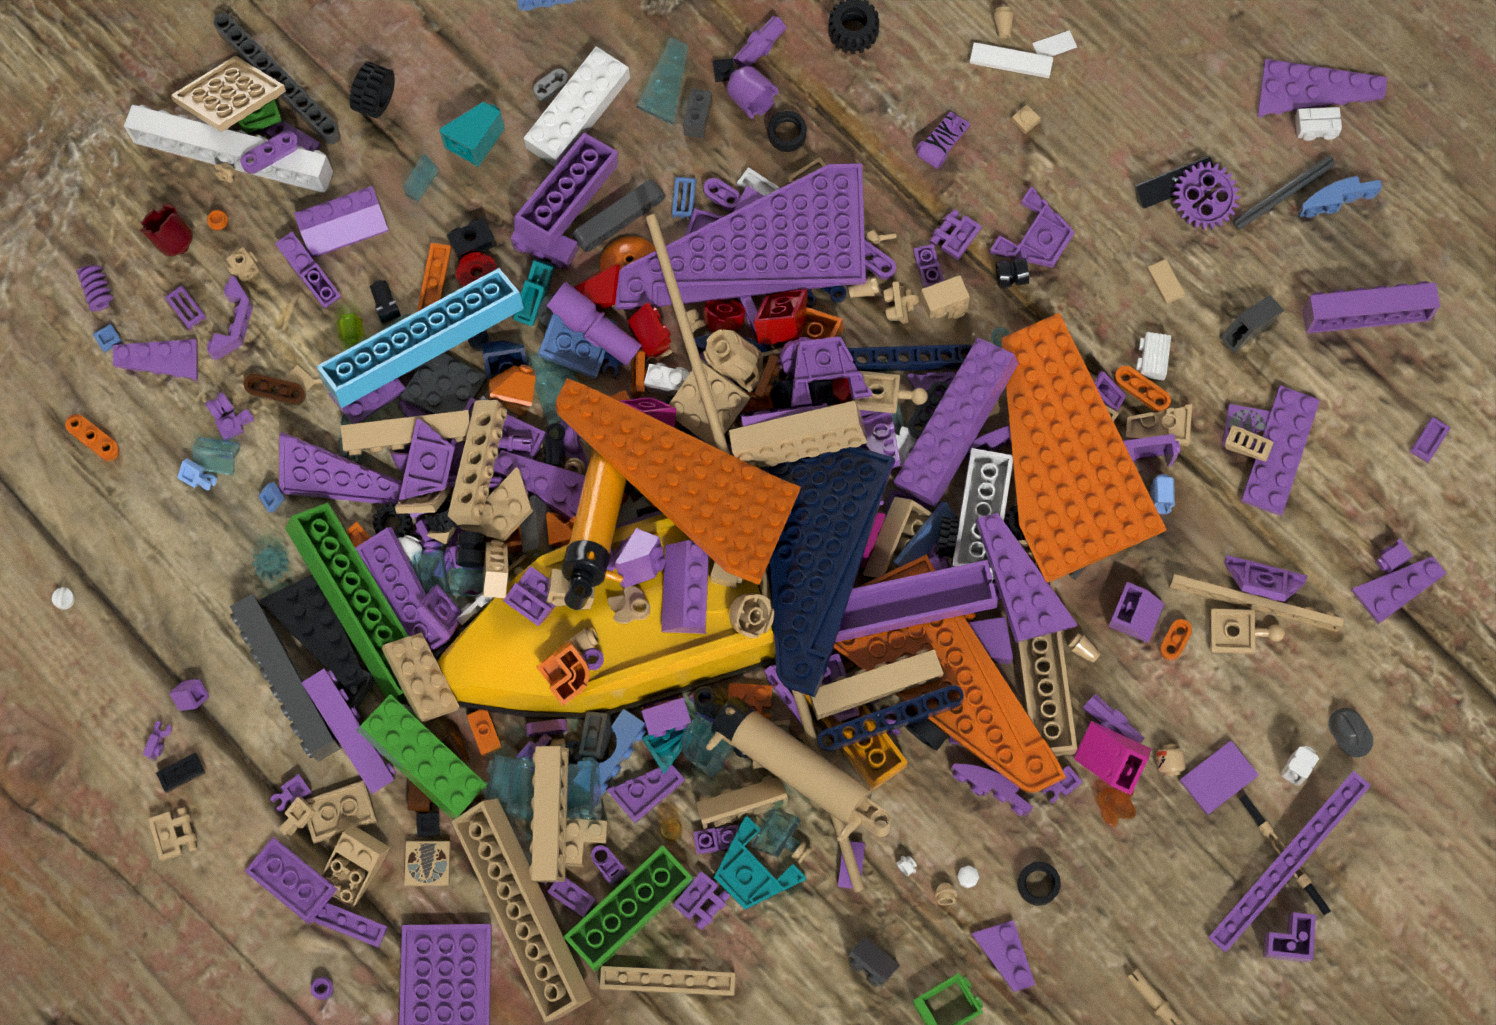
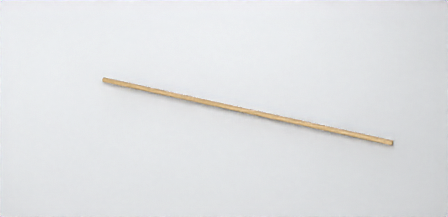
(721, 444)

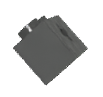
(697, 113)

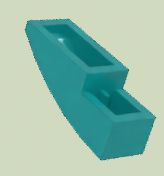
(534, 291)

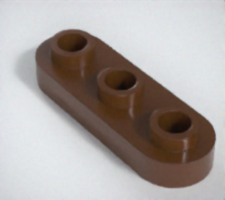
(266, 387)

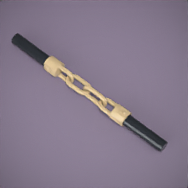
(1266, 829)

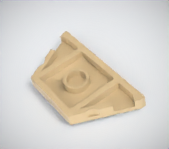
(504, 508)

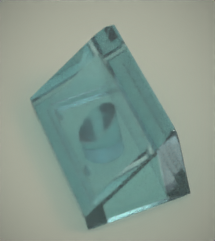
(420, 178)

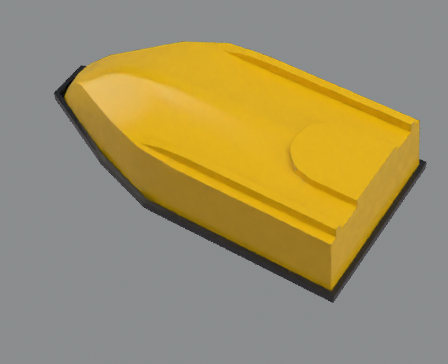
(497, 652)

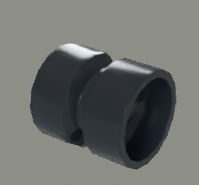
(1010, 273)
(782, 393)
(471, 549)

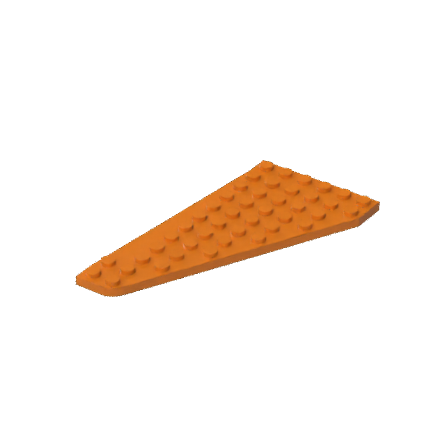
(707, 493)
(990, 718)

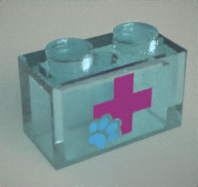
(466, 582)

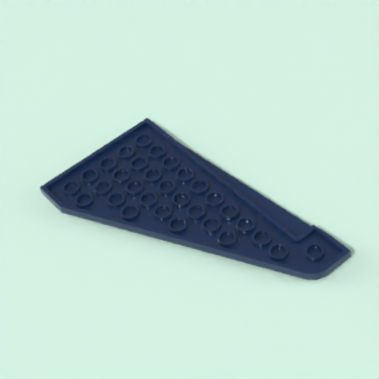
(821, 556)

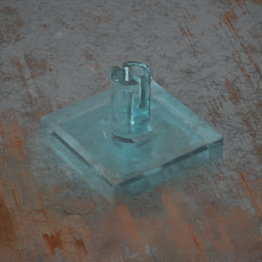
(777, 834)

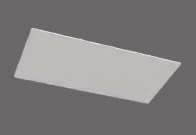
(1055, 44)

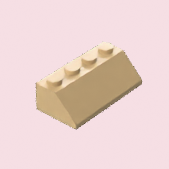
(899, 527)
(737, 804)

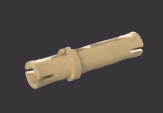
(1154, 999)

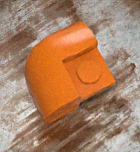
(565, 672)

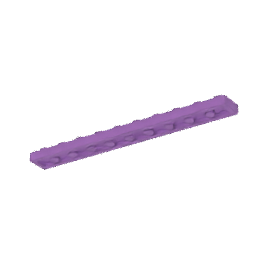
(1289, 861)

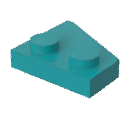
(664, 748)

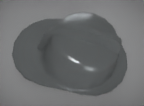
(1351, 732)

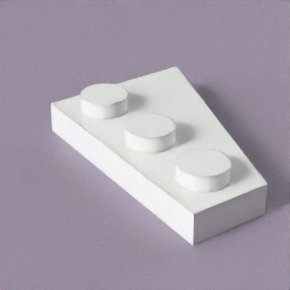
(471, 610)

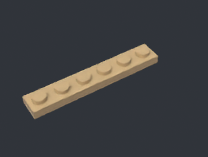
(667, 981)

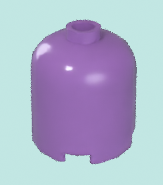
(751, 91)

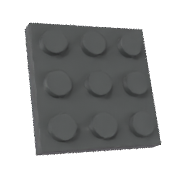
(443, 385)

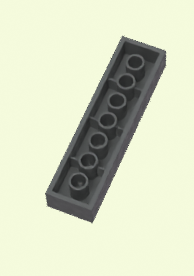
(283, 675)

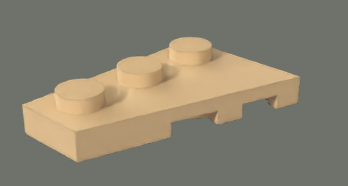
(1166, 422)

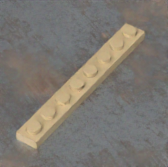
(1263, 604)

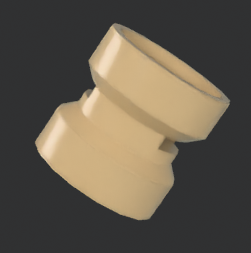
(696, 325)

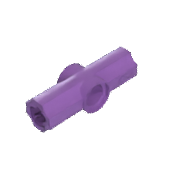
(760, 42)
(1111, 718)

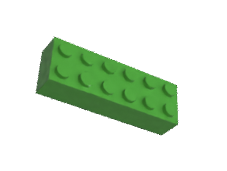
(421, 757)
(628, 908)

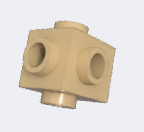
(242, 264)

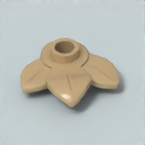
(627, 604)

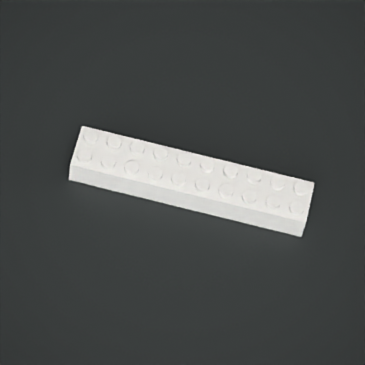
(207, 144)

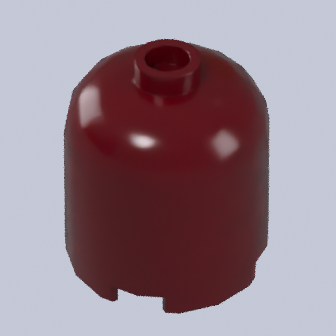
(167, 231)

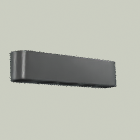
(618, 215)

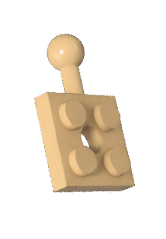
(888, 399)
(1245, 623)

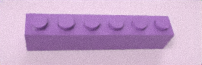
(343, 723)

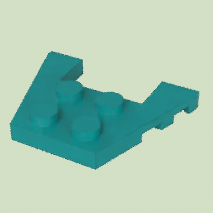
(745, 876)

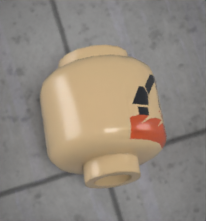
(1170, 760)

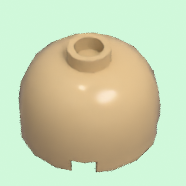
(751, 614)

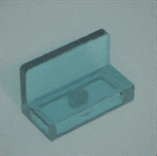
(215, 455)
(431, 570)

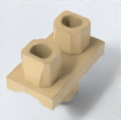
(902, 302)

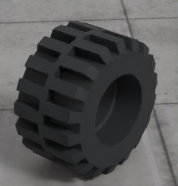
(853, 40)
(372, 89)

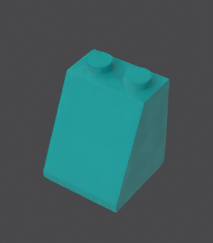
(473, 133)

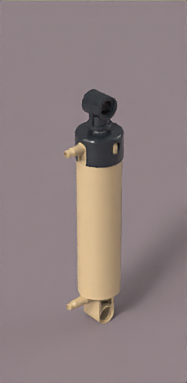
(792, 762)

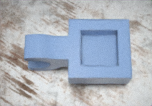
(193, 475)

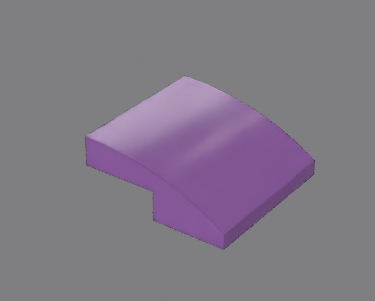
(530, 596)

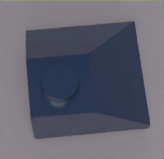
(501, 356)

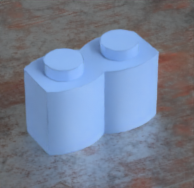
(1163, 493)

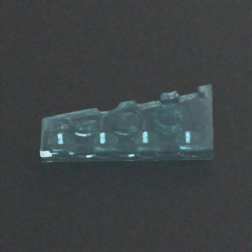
(664, 85)

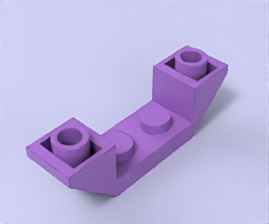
(222, 344)

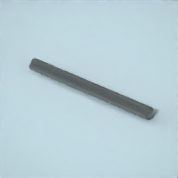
(1284, 192)

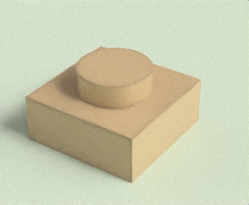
(1025, 119)

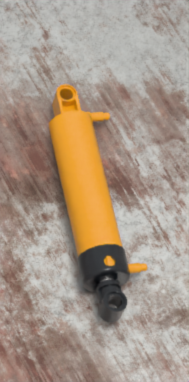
(593, 531)

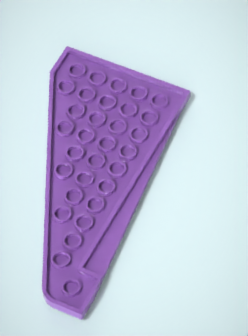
(780, 243)

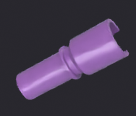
(581, 316)

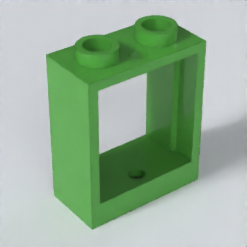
(964, 985)

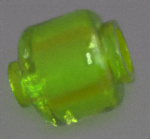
(350, 328)

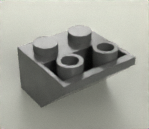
(872, 962)

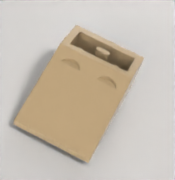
(354, 865)

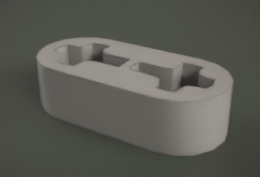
(550, 84)

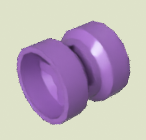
(219, 406)

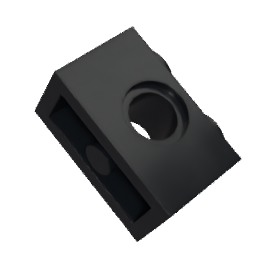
(483, 241)

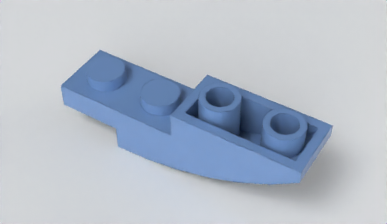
(1332, 196)

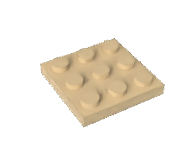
(727, 397)

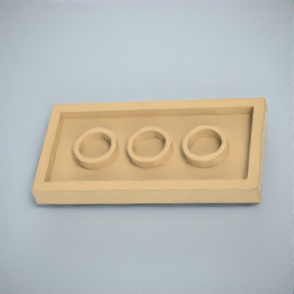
(420, 677)

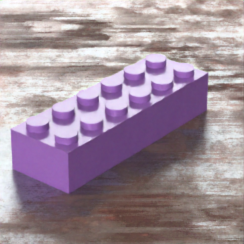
(566, 191)
(1370, 307)

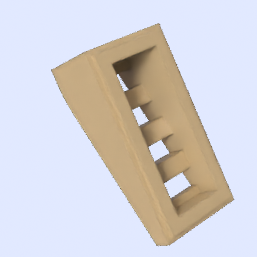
(1244, 434)

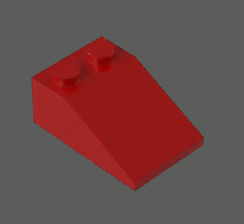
(781, 317)

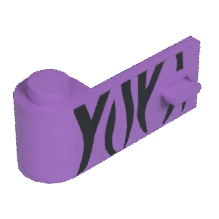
(943, 138)

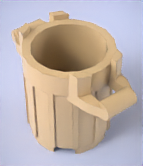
(734, 358)

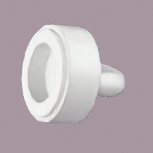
(63, 598)

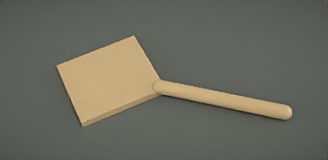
(299, 376)

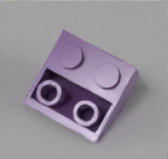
(1136, 612)

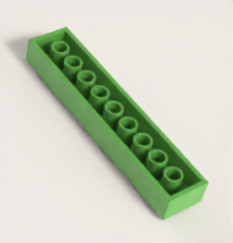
(349, 590)

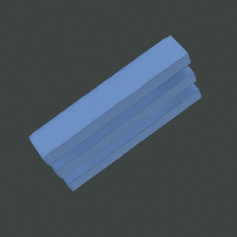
(682, 213)

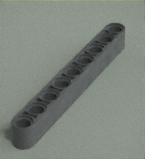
(273, 70)

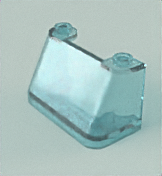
(582, 791)

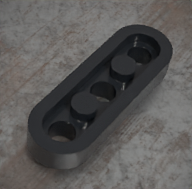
(920, 416)

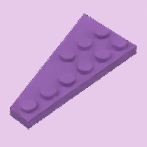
(1301, 86)
(322, 474)
(552, 485)
(1027, 598)

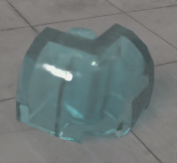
(694, 747)

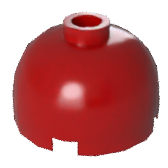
(723, 315)

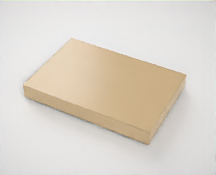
(340, 810)

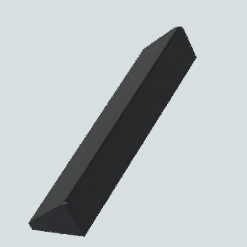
(1162, 186)

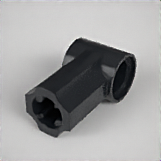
(385, 304)
(554, 447)

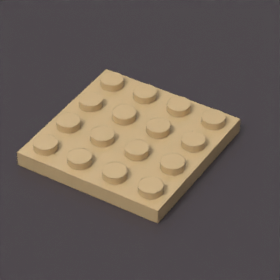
(228, 93)

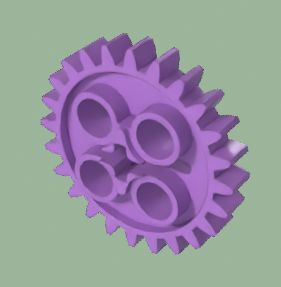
(1217, 209)

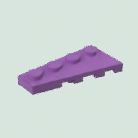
(164, 357)
(1394, 590)

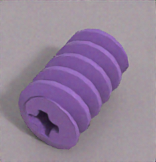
(94, 287)

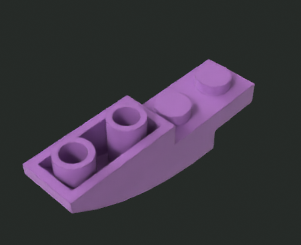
(307, 270)
(985, 780)

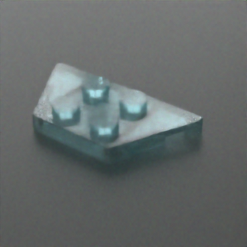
(548, 384)

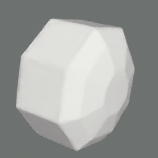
(967, 876)

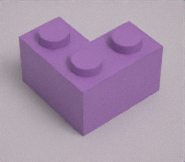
(1296, 944)

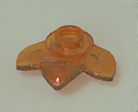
(1119, 806)

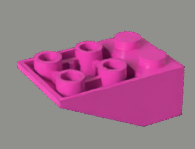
(1112, 757)

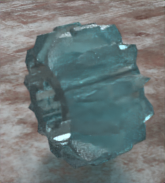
(270, 554)

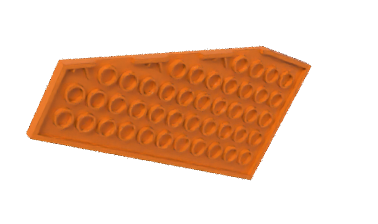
(1070, 464)

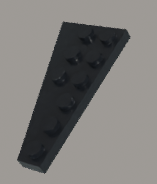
(316, 626)

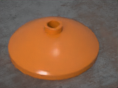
(624, 248)

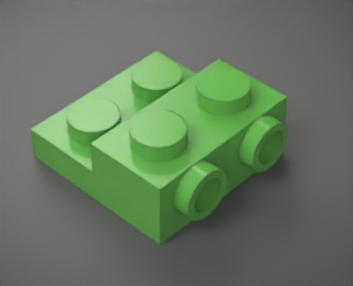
(261, 118)

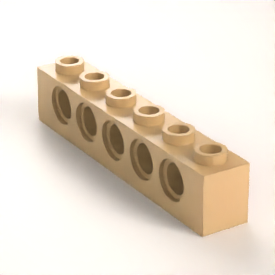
(477, 462)

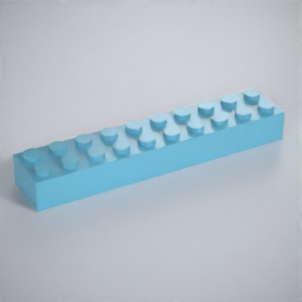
(420, 337)

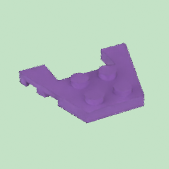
(1044, 239)
(825, 361)

